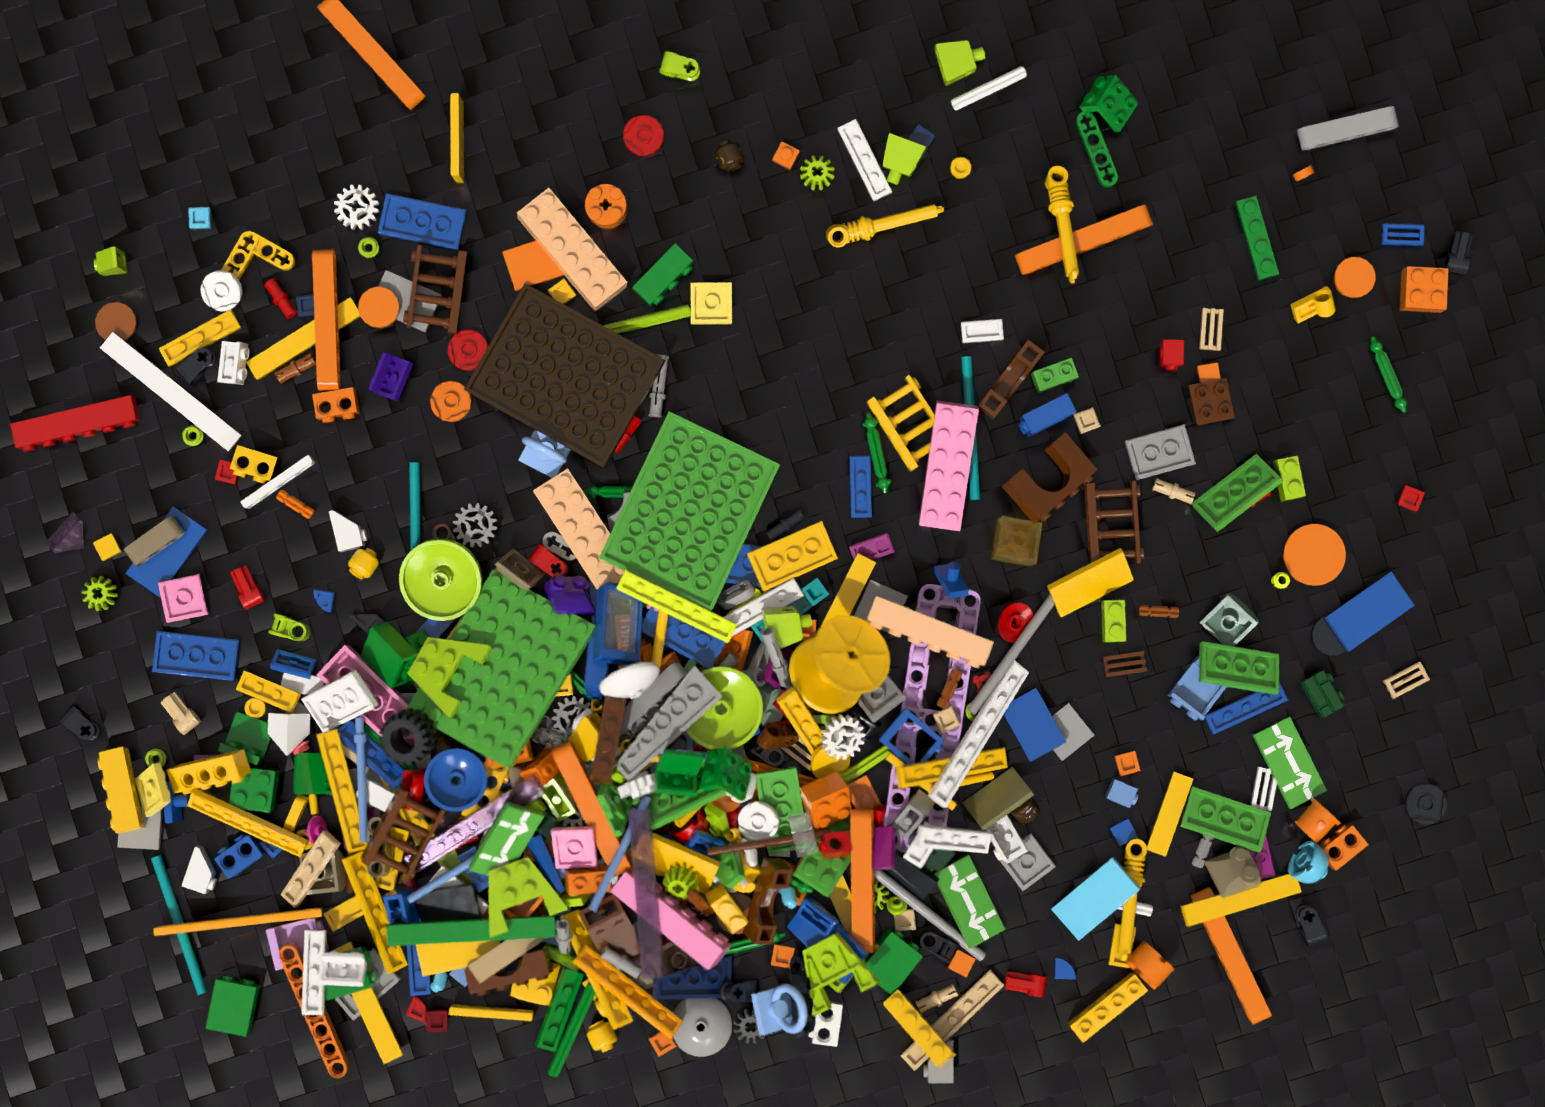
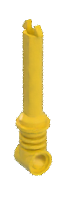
(1061, 206)
(867, 227)
(1133, 868)

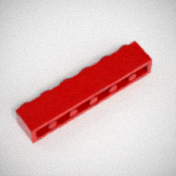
(75, 422)

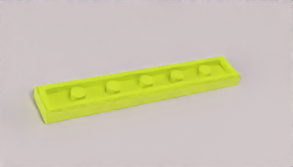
(676, 606)

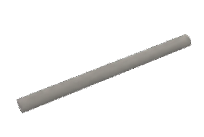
(1011, 655)
(926, 912)

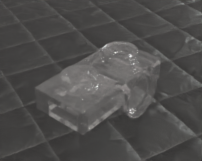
(547, 735)
(802, 834)

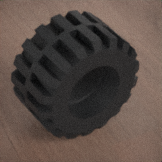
(396, 745)

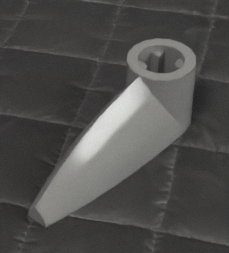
(758, 665)

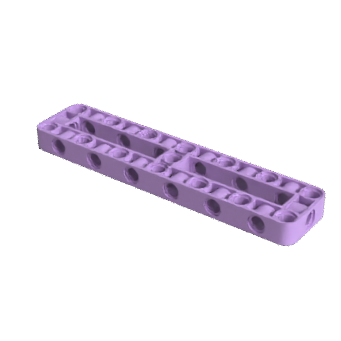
(914, 691)

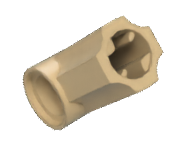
(183, 717)

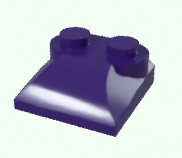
(569, 595)

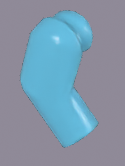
(788, 897)
(439, 982)

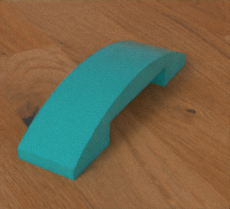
(813, 593)

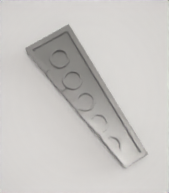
(678, 713)

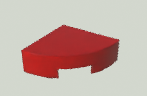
(417, 1009)

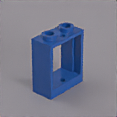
(1046, 415)
(595, 674)
(896, 725)

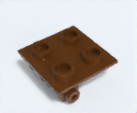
(1211, 401)

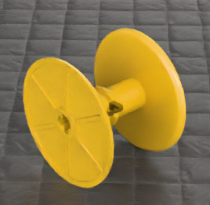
(839, 664)

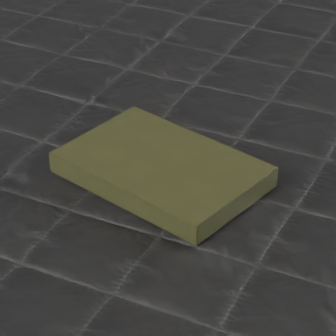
(998, 798)

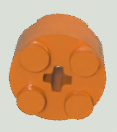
(598, 197)
(1149, 965)

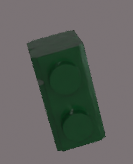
(1322, 693)

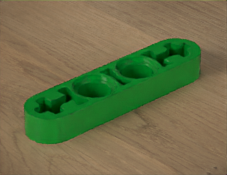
(1093, 150)

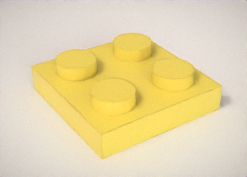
(711, 303)
(152, 790)

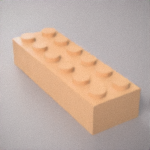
(572, 249)
(578, 526)
(929, 631)

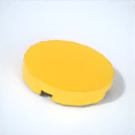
(823, 764)

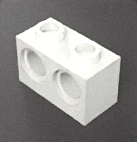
(831, 1023)

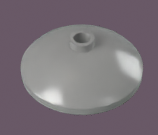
(715, 1018)

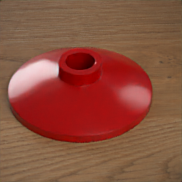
(1021, 616)

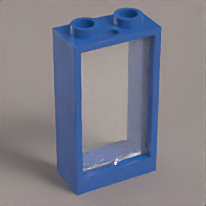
(617, 627)

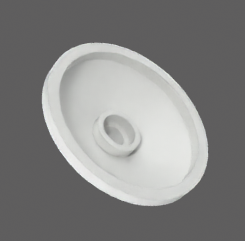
(630, 681)

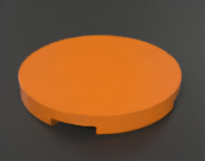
(1314, 554)

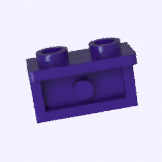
(390, 376)

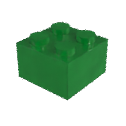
(257, 790)

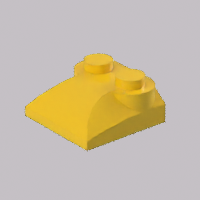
(537, 991)

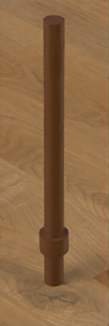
(759, 843)

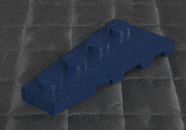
(693, 981)

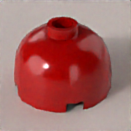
(697, 821)

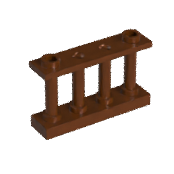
(453, 302)
(1094, 514)
(392, 817)

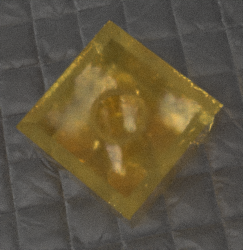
(1016, 541)

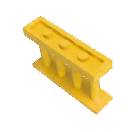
(889, 424)

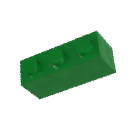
(663, 275)

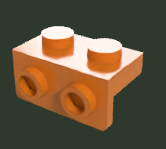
(739, 647)
(862, 794)

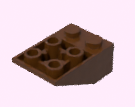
(611, 927)

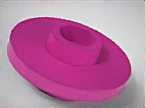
(315, 827)

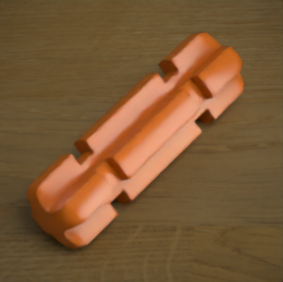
(295, 504)

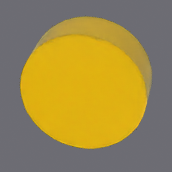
(960, 167)
(255, 708)

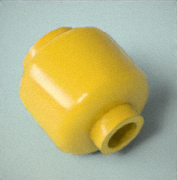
(363, 563)
(601, 1036)

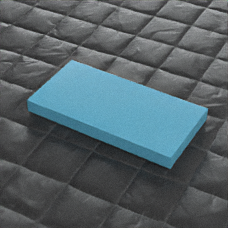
(1096, 898)

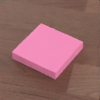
(182, 598)
(574, 847)

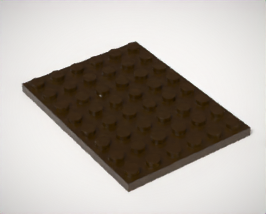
(564, 375)

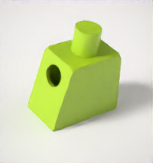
(957, 60)
(901, 157)
(786, 624)

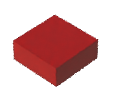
(226, 474)
(1410, 498)

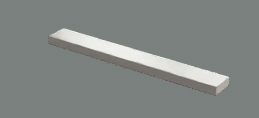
(170, 391)
(977, 735)

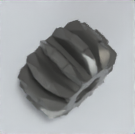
(745, 1032)

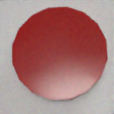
(643, 135)
(467, 349)

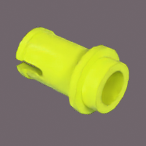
(1285, 580)

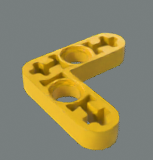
(256, 249)

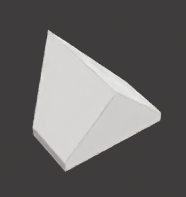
(288, 729)

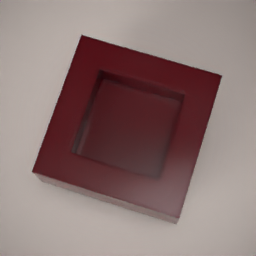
(436, 1020)

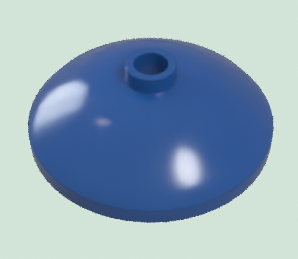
(440, 785)

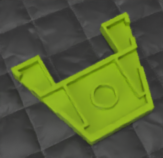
(437, 665)
(516, 885)
(829, 962)

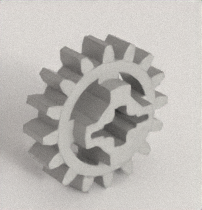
(480, 516)
(565, 714)

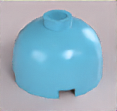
(1309, 863)

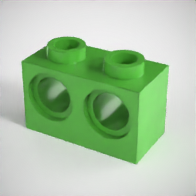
(1054, 375)

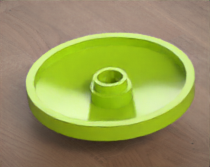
(440, 579)
(734, 716)

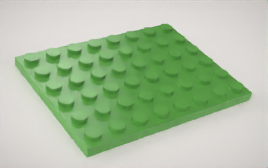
(689, 511)
(520, 676)

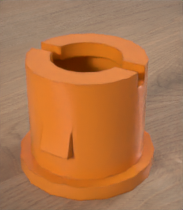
(1316, 821)

